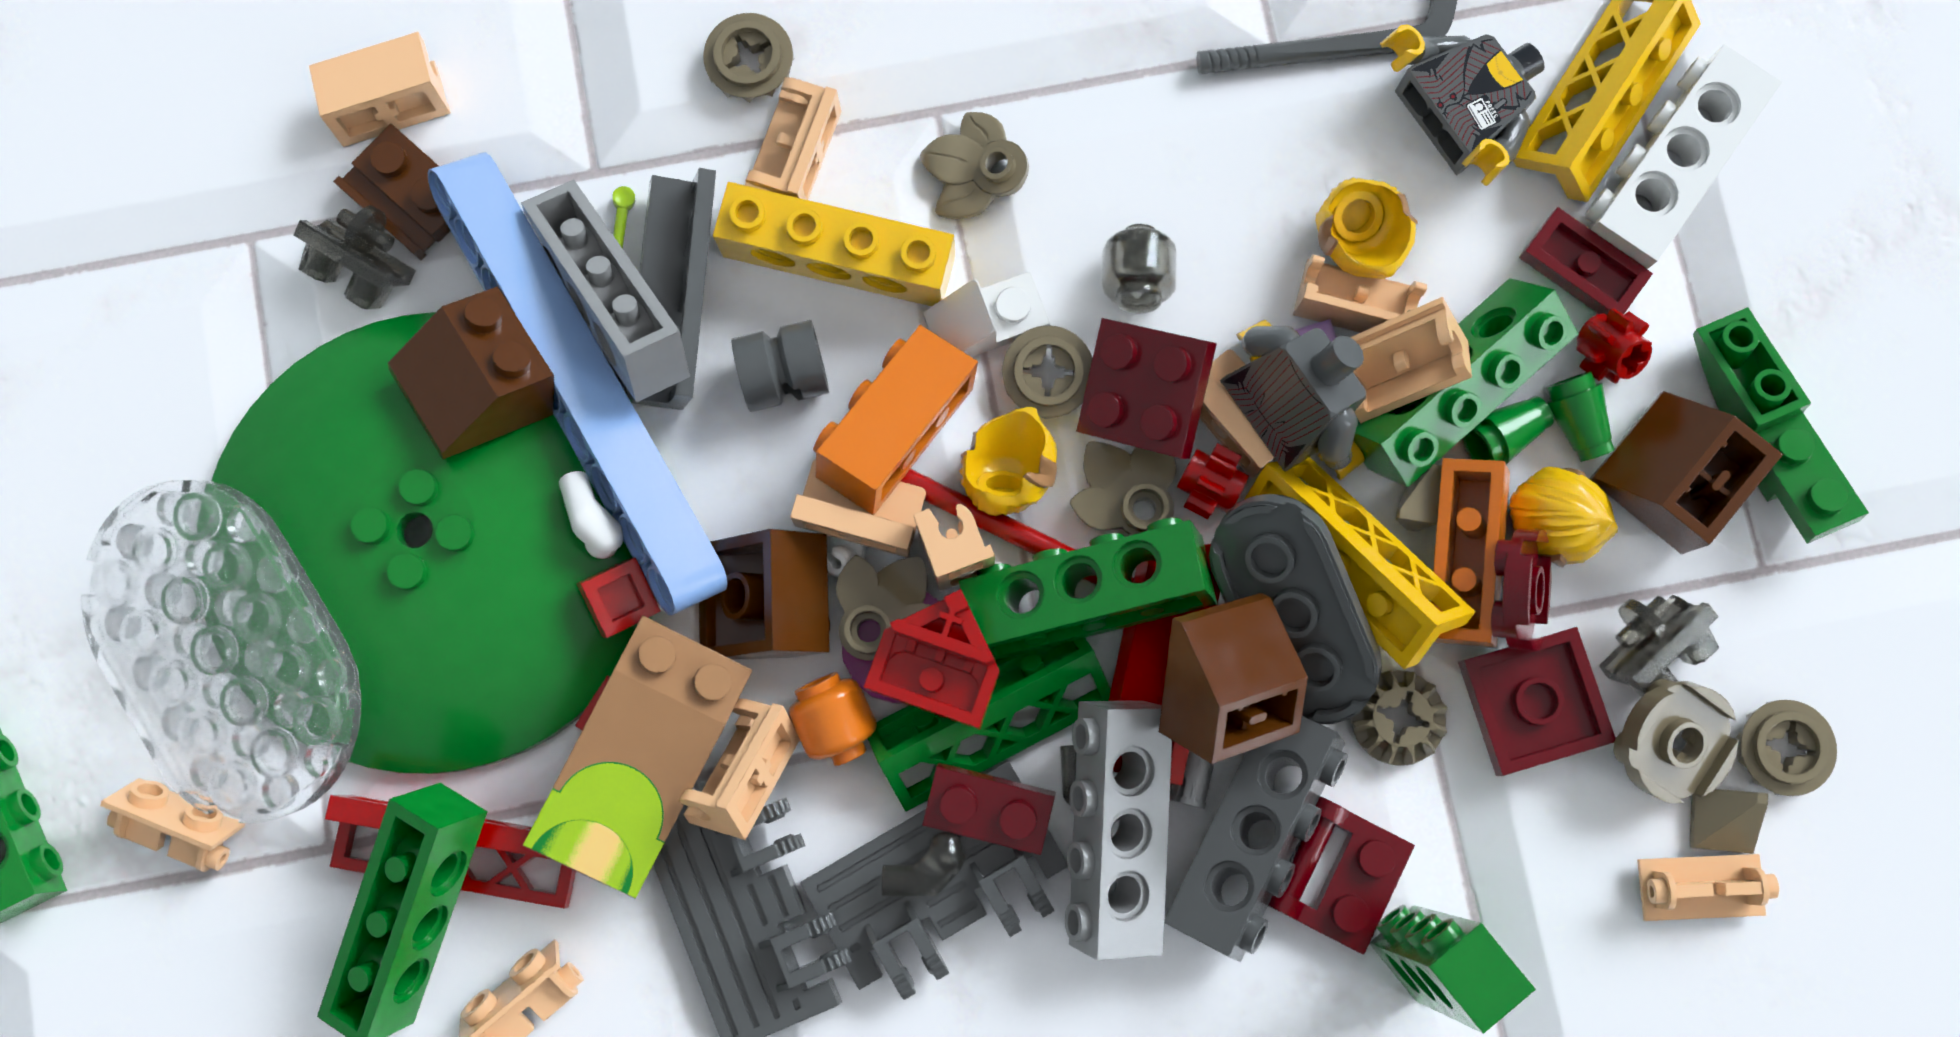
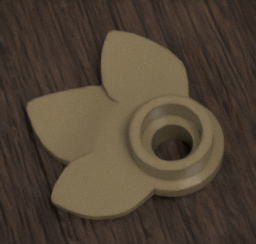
(966, 166)
(1119, 482)
(878, 597)

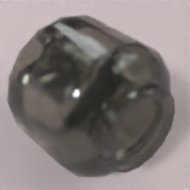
(1139, 268)

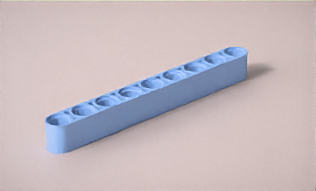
(587, 394)

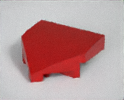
(937, 662)

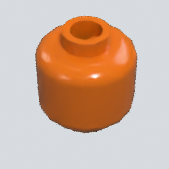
(832, 718)

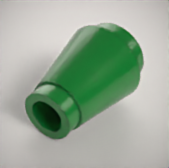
(1582, 415)
(1509, 430)

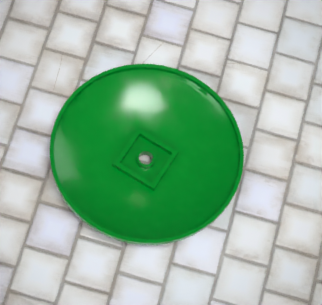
(455, 642)

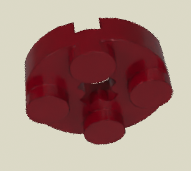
(1524, 589)

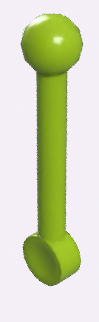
(623, 200)

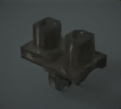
(360, 246)
(1657, 637)

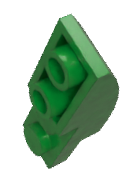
(1762, 392)

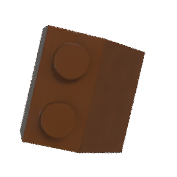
(473, 374)
(772, 597)

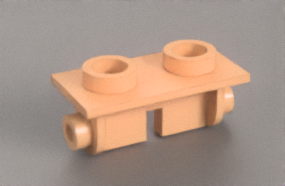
(150, 811)
(1705, 887)
(533, 982)

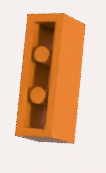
(894, 418)
(1468, 528)

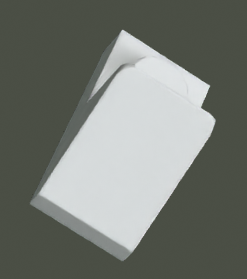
(988, 316)

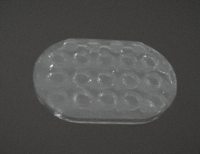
(221, 651)

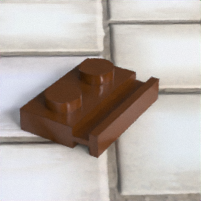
(395, 180)

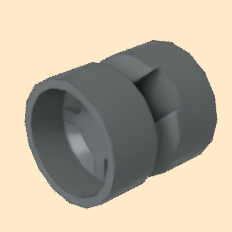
(779, 366)

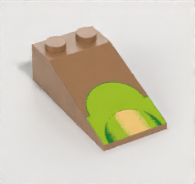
(638, 757)

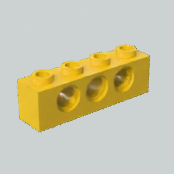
(834, 244)

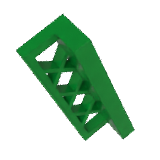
(1023, 681)

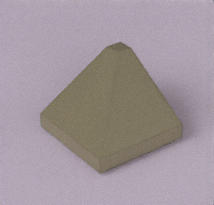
(1421, 501)
(1727, 820)

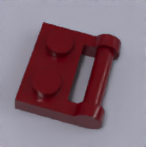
(1357, 883)

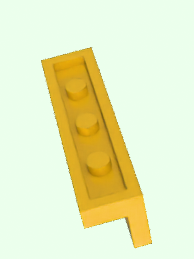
(1622, 94)
(1390, 594)

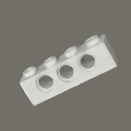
(1734, 96)

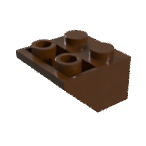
(1685, 470)
(1231, 680)

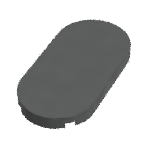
(1289, 554)

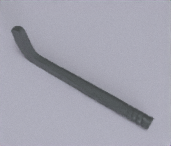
(1325, 48)

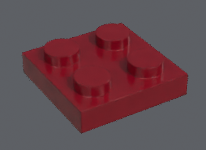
(1146, 388)
(1537, 703)

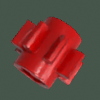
(1614, 345)
(1212, 481)

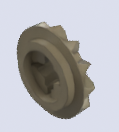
(757, 34)
(1028, 353)
(1805, 730)
(1414, 743)

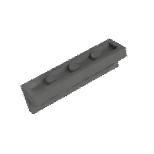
(676, 265)

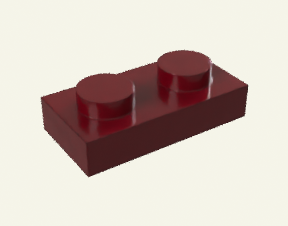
(1585, 264)
(989, 808)

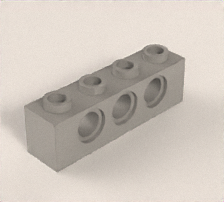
(608, 291)
(1139, 795)

